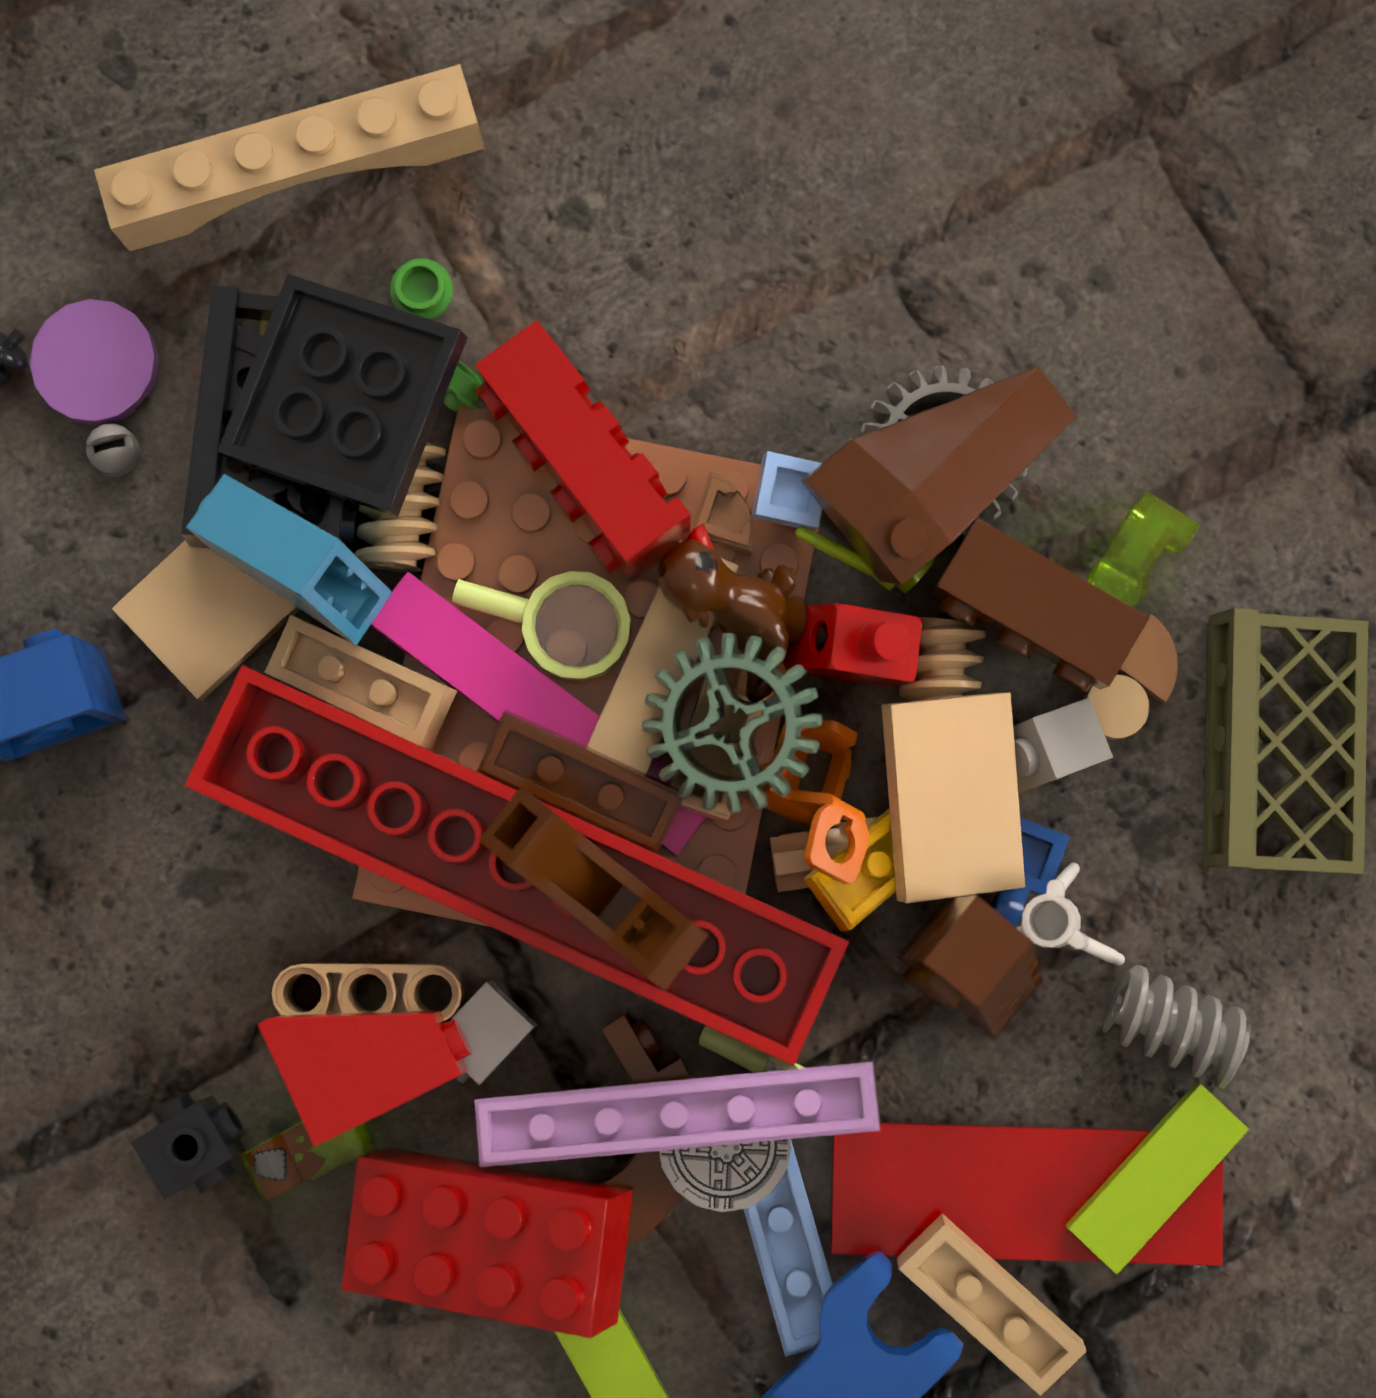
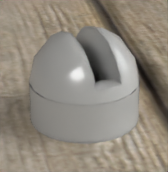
(115, 460)

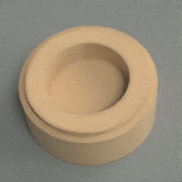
(1120, 707)

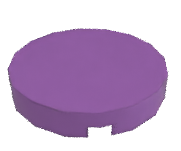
(94, 362)

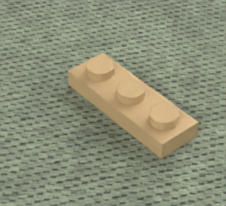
(361, 682)
(991, 1304)

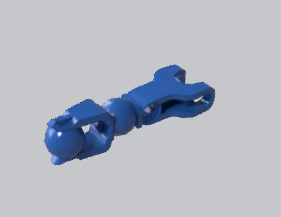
(854, 1361)

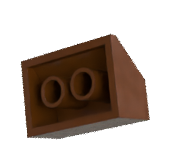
(1038, 607)

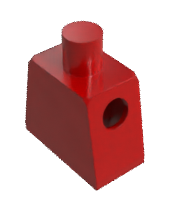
(860, 646)

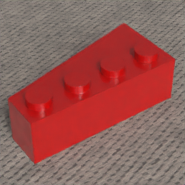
(582, 452)

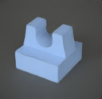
(781, 494)

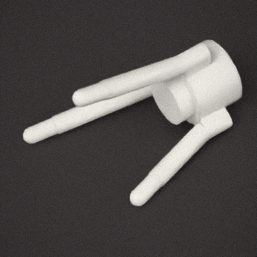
(1055, 921)

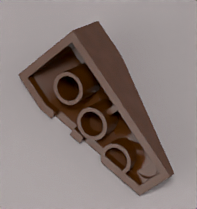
(928, 477)

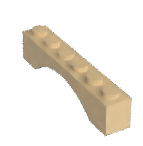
(197, 181)

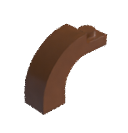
(593, 888)
(643, 1172)

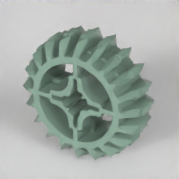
(740, 752)

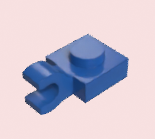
(1041, 859)

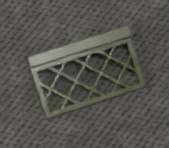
(1234, 736)

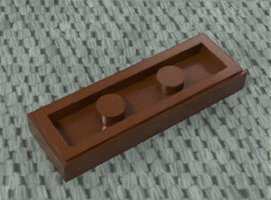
(581, 781)

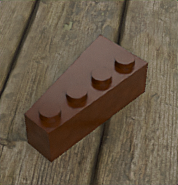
(973, 962)

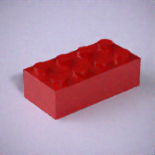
(488, 1241)

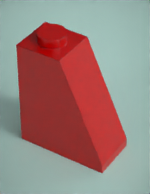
(361, 1064)

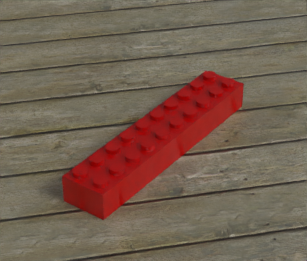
(421, 827)

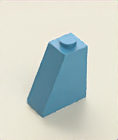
(290, 558)

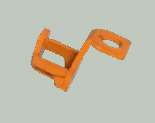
(824, 808)

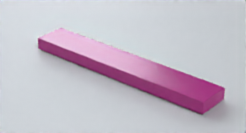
(494, 675)

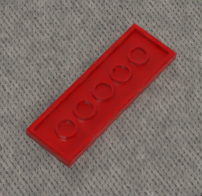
(1002, 1189)

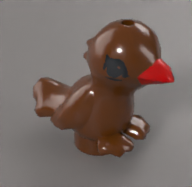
(748, 606)

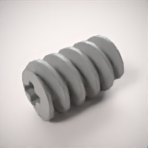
(1179, 1023)

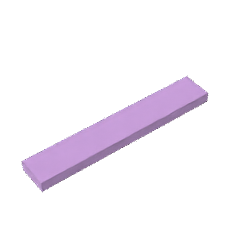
(677, 1114)

